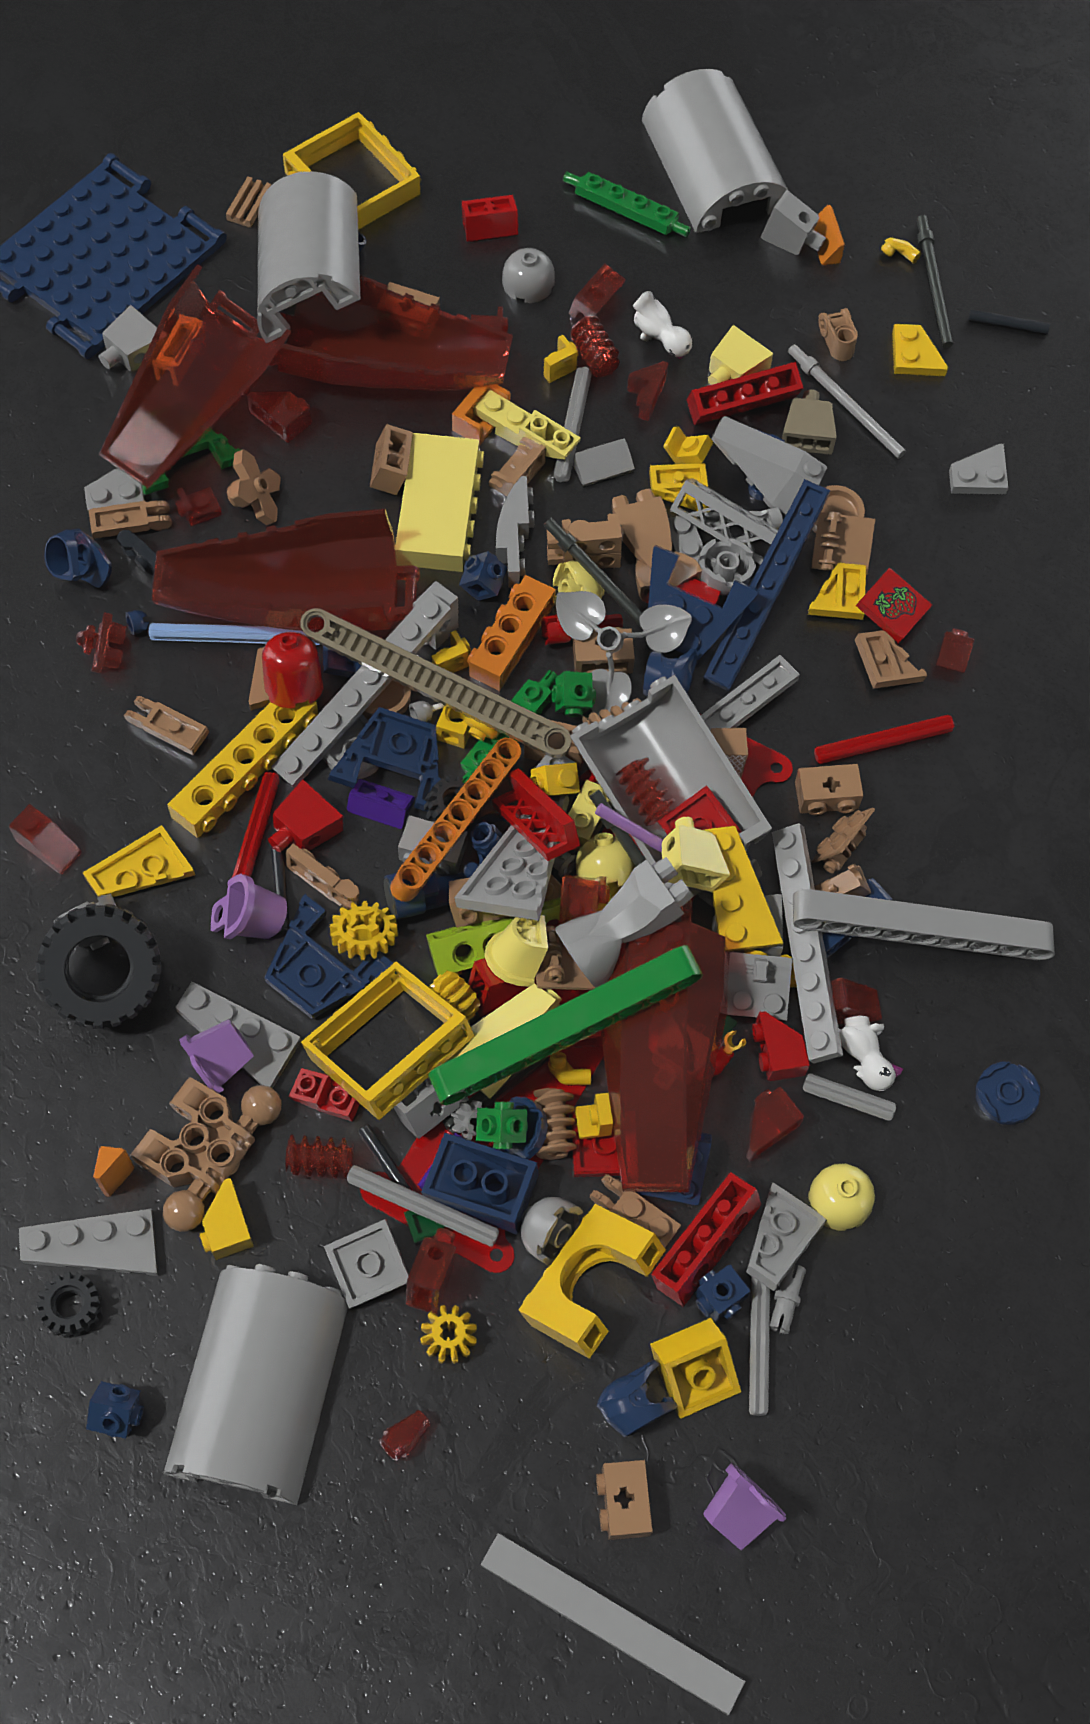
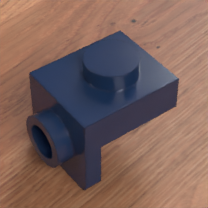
(338, 664)

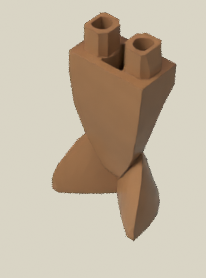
(642, 528)

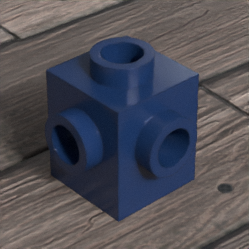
(483, 576)
(727, 1284)
(114, 1410)

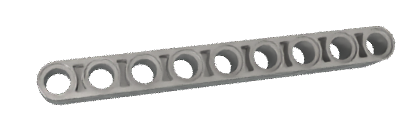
(922, 924)

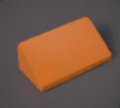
(833, 247)
(112, 1169)

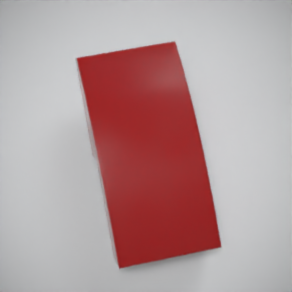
(323, 1094)

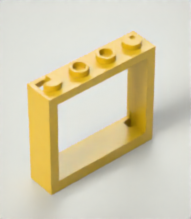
(344, 133)
(416, 1065)

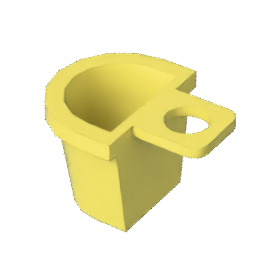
(518, 951)

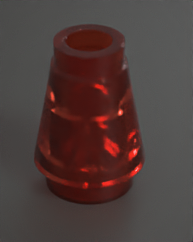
(404, 1435)

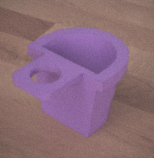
(249, 910)
(217, 1053)
(741, 1508)

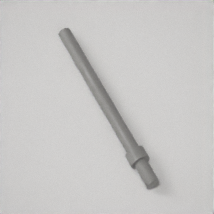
(811, 367)

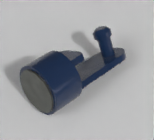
(432, 895)

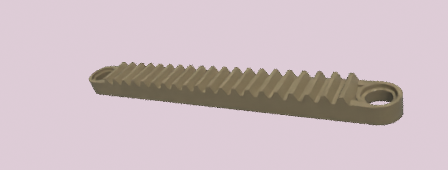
(436, 683)

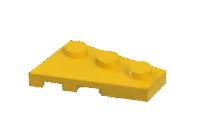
(139, 866)

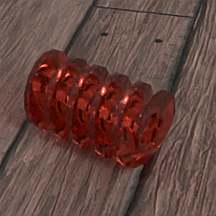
(595, 346)
(645, 791)
(319, 1157)

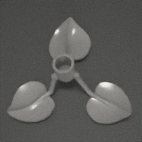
(582, 612)

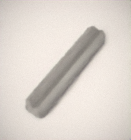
(849, 1097)

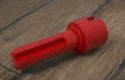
(554, 632)

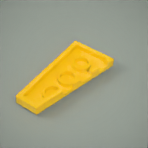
(739, 900)

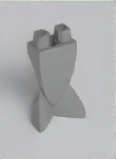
(633, 912)

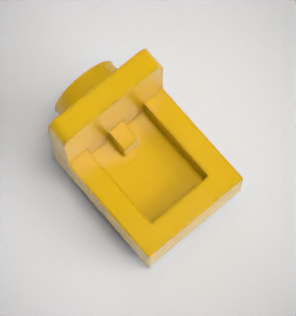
(557, 779)

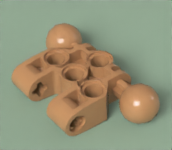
(196, 1102)

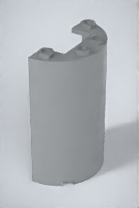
(710, 147)
(305, 246)
(679, 748)
(258, 1382)

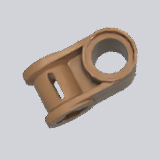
(839, 334)

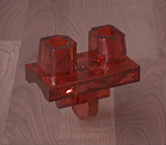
(103, 654)

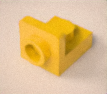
(561, 362)
(687, 449)
(453, 658)
(595, 1119)

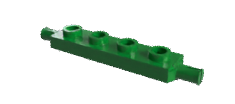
(627, 203)
(532, 696)

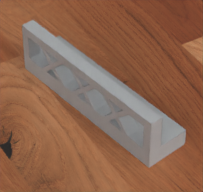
(726, 509)

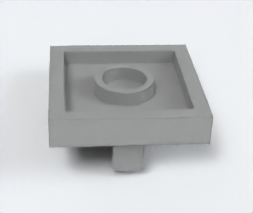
(758, 985)
(367, 1263)

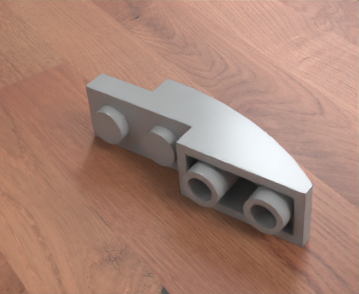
(514, 528)

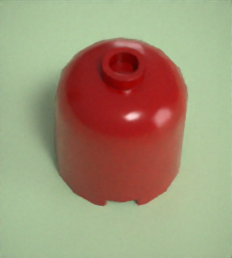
(291, 670)

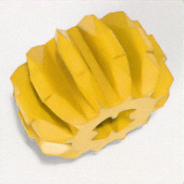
(456, 993)
(435, 1334)

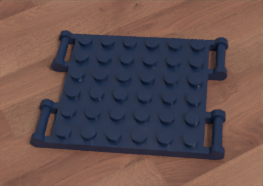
(101, 254)

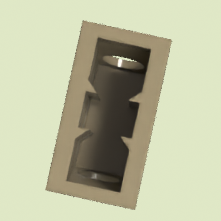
(810, 424)

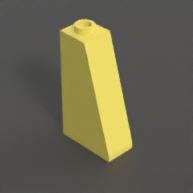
(515, 1012)

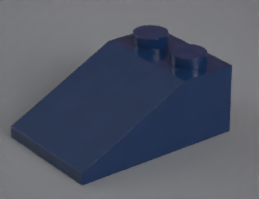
(481, 1182)

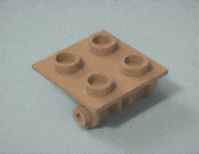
(842, 541)
(846, 836)
(559, 968)

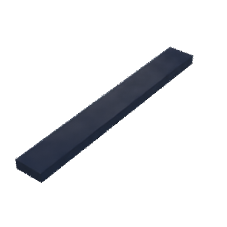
(770, 581)

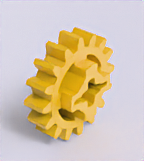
(363, 930)

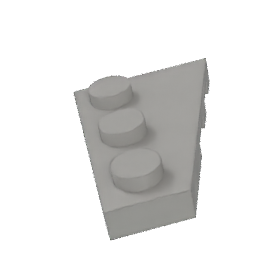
(782, 1236)

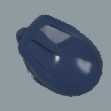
(77, 556)
(660, 666)
(626, 1403)

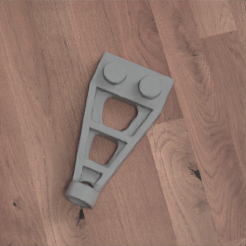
(686, 537)

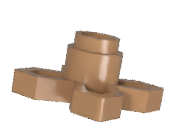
(254, 487)

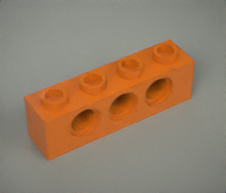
(496, 669)

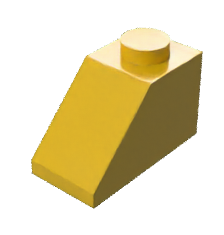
(225, 1224)

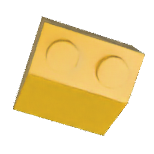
(696, 1367)

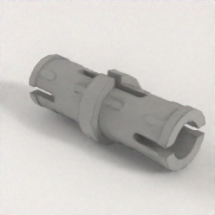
(787, 1300)

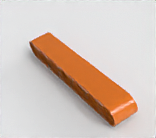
(448, 827)

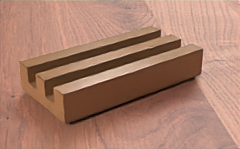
(240, 198)

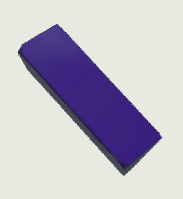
(380, 803)

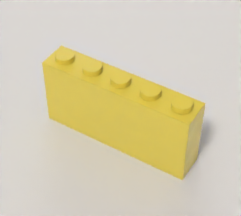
(439, 502)

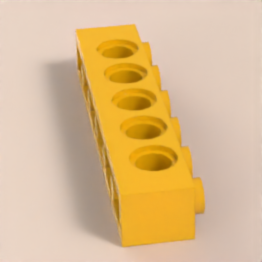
(206, 785)

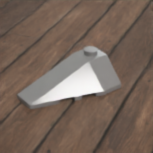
(768, 462)

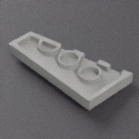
(268, 1041)
(104, 1242)

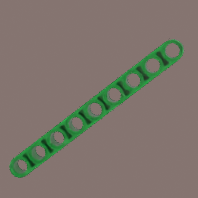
(565, 1025)

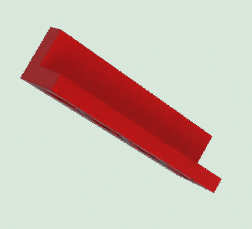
(544, 813)

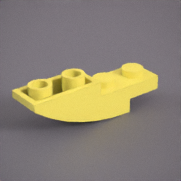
(515, 423)

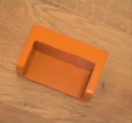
(467, 423)

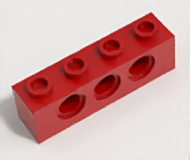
(744, 393)
(706, 1239)

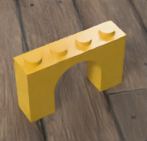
(598, 1239)

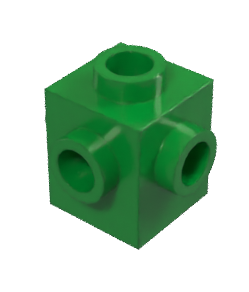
(573, 693)
(502, 1125)

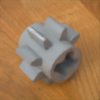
(462, 1119)

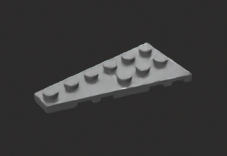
(511, 876)

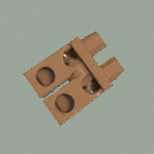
(597, 539)

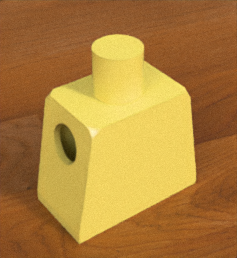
(737, 357)
(694, 856)

